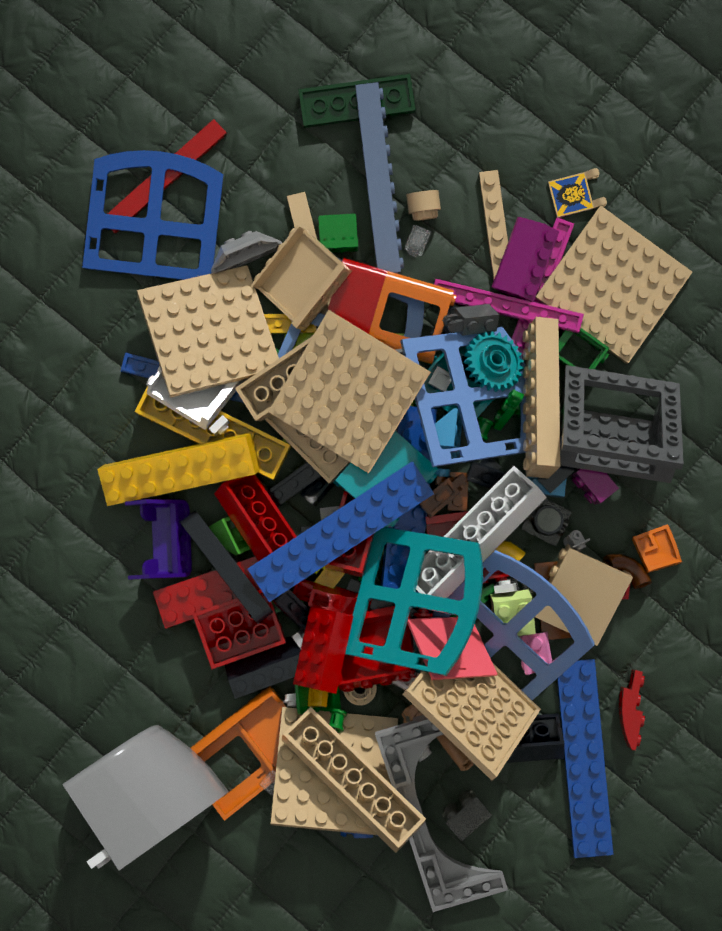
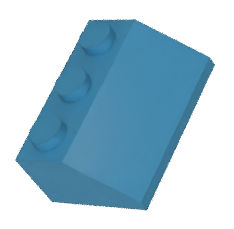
(449, 431)

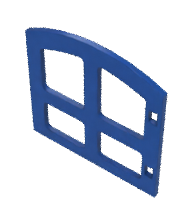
(152, 225)

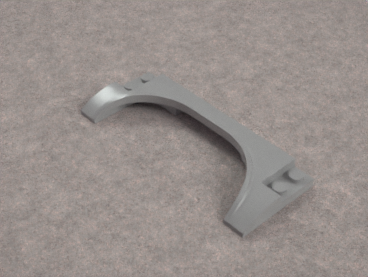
(443, 877)

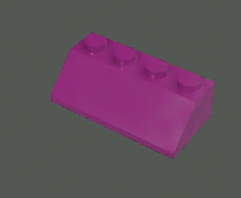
(525, 259)

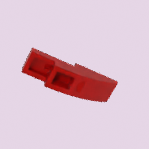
(326, 597)
(629, 717)

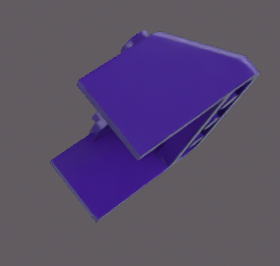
(169, 538)

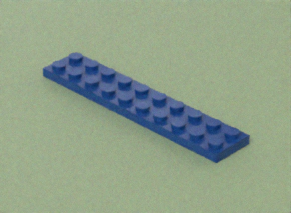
(414, 520)
(340, 531)
(584, 760)

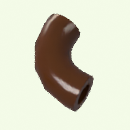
(637, 571)

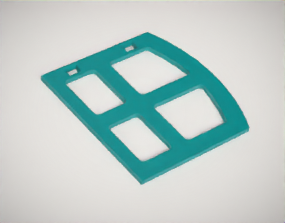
(407, 598)

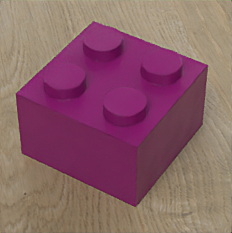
(595, 484)

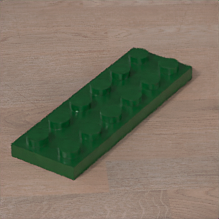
(338, 101)

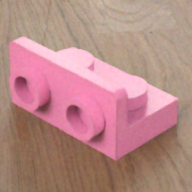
(539, 644)

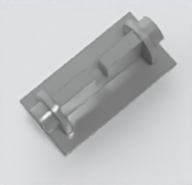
(575, 540)

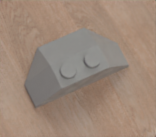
(244, 250)

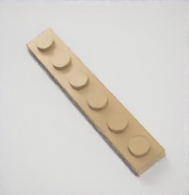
(493, 217)

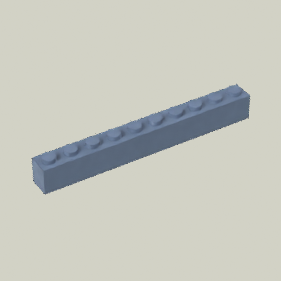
(377, 177)

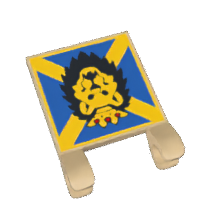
(573, 195)

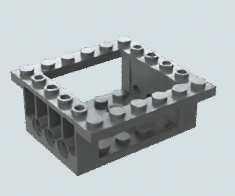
(619, 442)

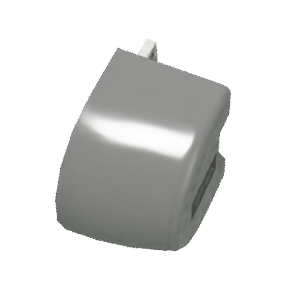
(142, 794)

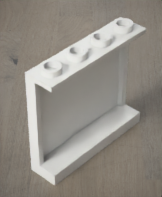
(199, 406)

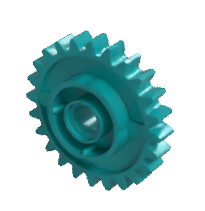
(479, 358)

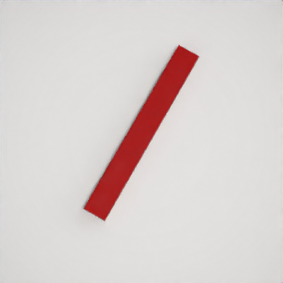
(193, 149)

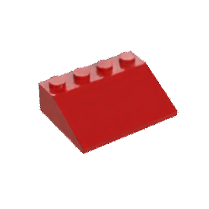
(233, 634)

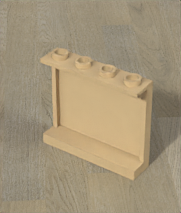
(301, 277)
(589, 587)

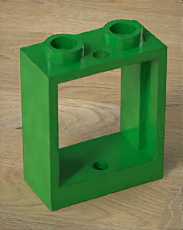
(601, 357)

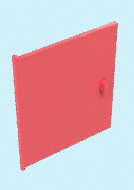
(431, 638)

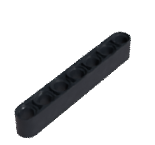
(226, 567)

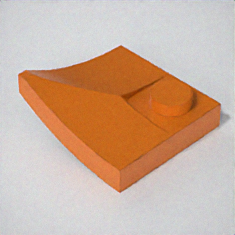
(657, 549)

